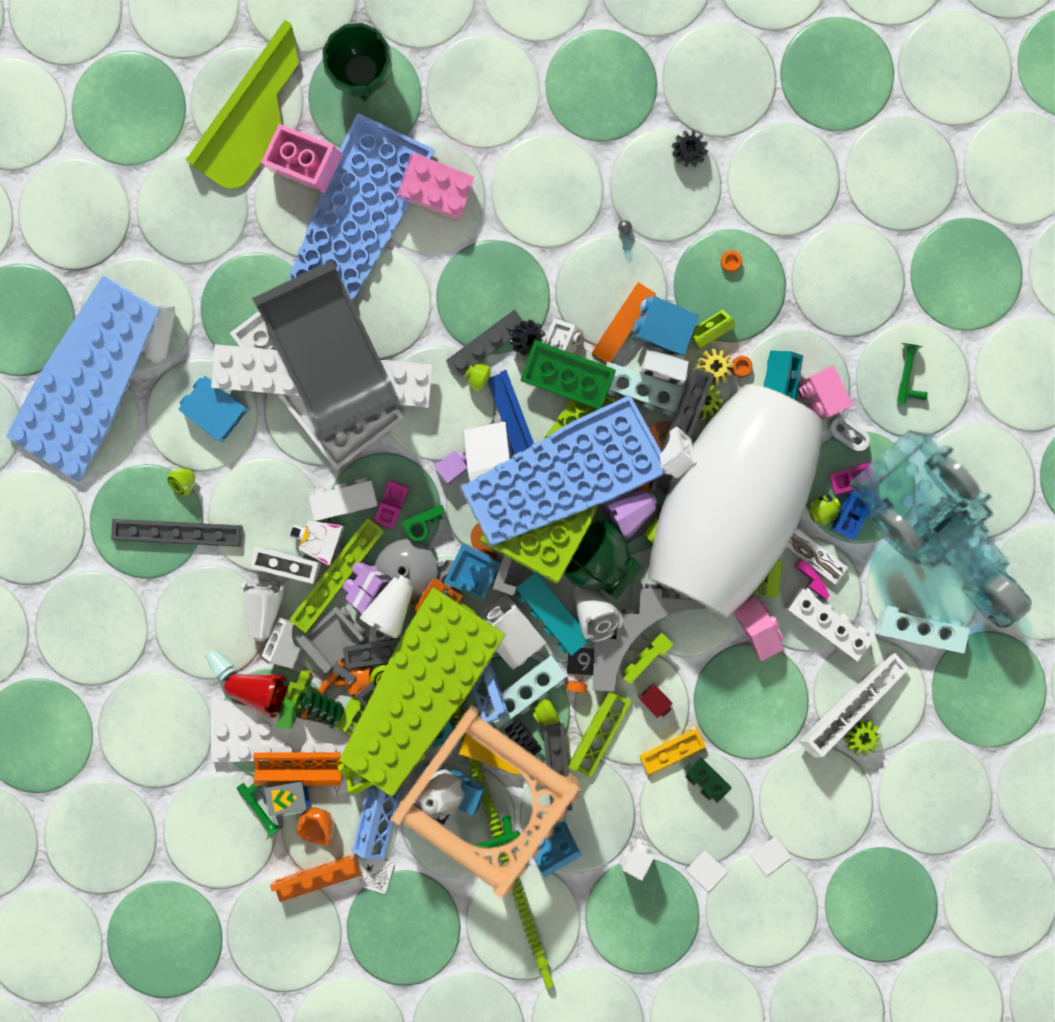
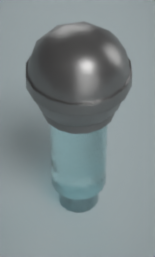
(625, 228)

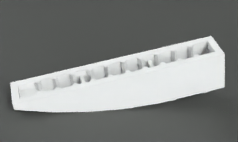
(853, 707)

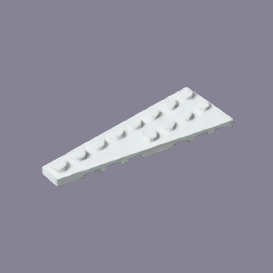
(242, 731)

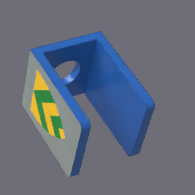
(286, 798)

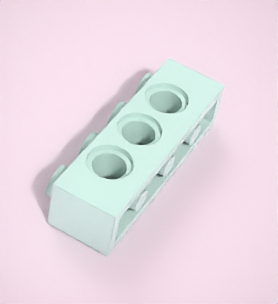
(653, 385)
(954, 641)
(547, 666)

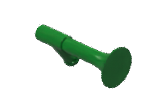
(904, 391)
(247, 794)
(508, 836)

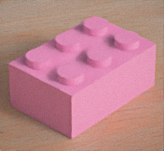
(302, 158)
(435, 186)
(825, 393)

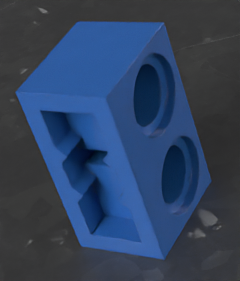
(850, 517)

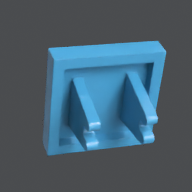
(472, 571)
(557, 850)

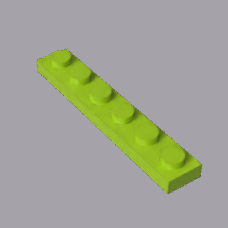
(336, 575)

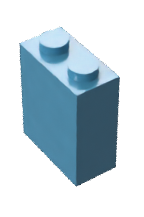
(664, 325)
(212, 409)

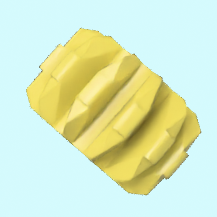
(722, 362)

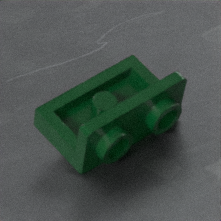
(708, 779)

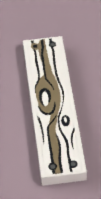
(816, 556)

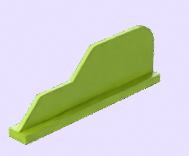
(247, 122)

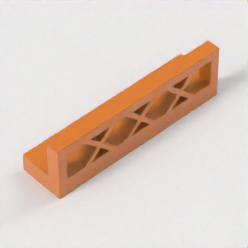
(310, 774)
(316, 877)

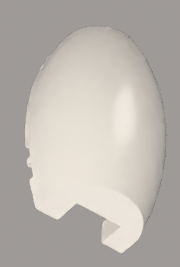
(740, 500)

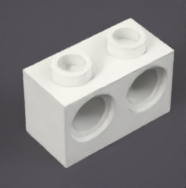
(637, 858)

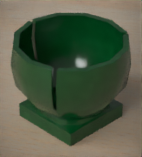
(357, 59)
(603, 561)

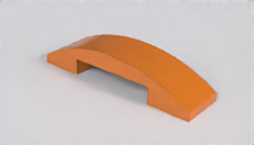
(621, 324)

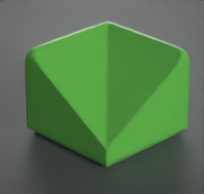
(287, 714)

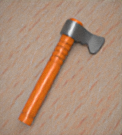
(337, 670)

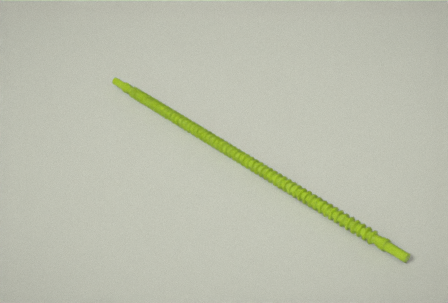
(541, 961)

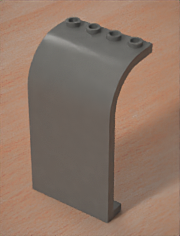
(327, 351)

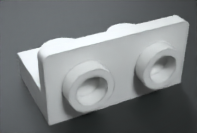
(564, 336)

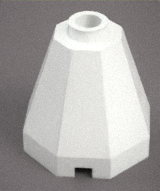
(442, 794)

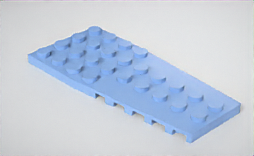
(359, 204)
(85, 379)
(566, 473)

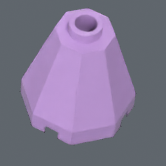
(630, 511)

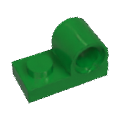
(434, 515)

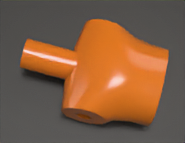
(362, 679)

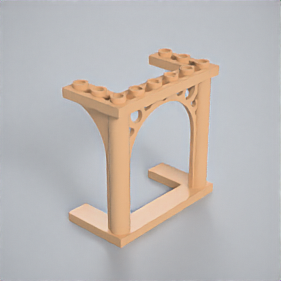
(560, 787)

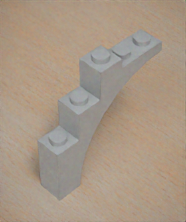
(610, 652)

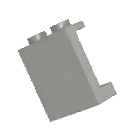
(500, 583)
(329, 636)

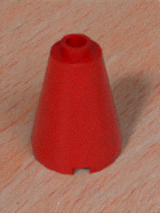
(258, 691)

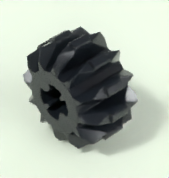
(692, 156)
(519, 340)

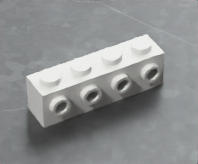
(829, 624)

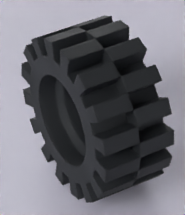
(521, 736)

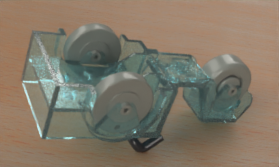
(935, 515)

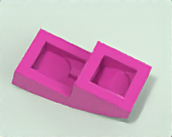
(842, 479)
(391, 504)
(815, 582)

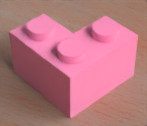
(760, 628)

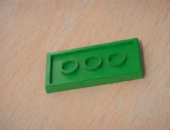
(568, 374)

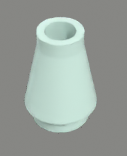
(220, 666)

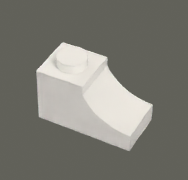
(678, 454)
(280, 645)

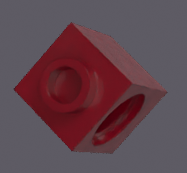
(656, 701)

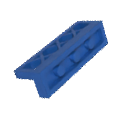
(510, 411)

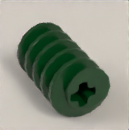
(320, 705)

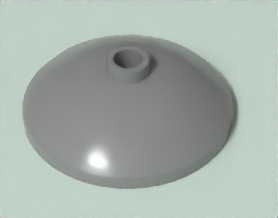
(417, 560)

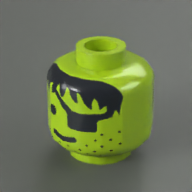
(824, 509)

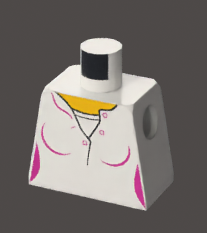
(319, 540)

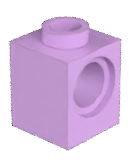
(452, 466)

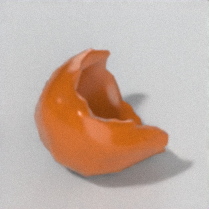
(316, 826)

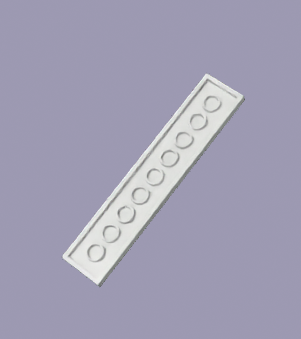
(266, 373)

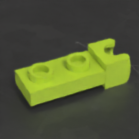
(660, 644)

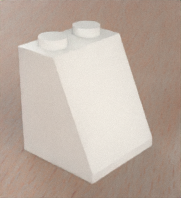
(521, 636)

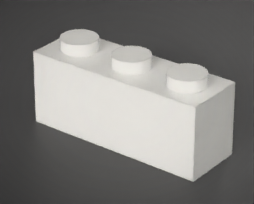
(343, 499)
(285, 565)

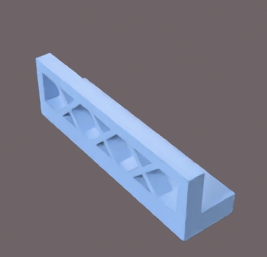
(494, 693)
(370, 818)

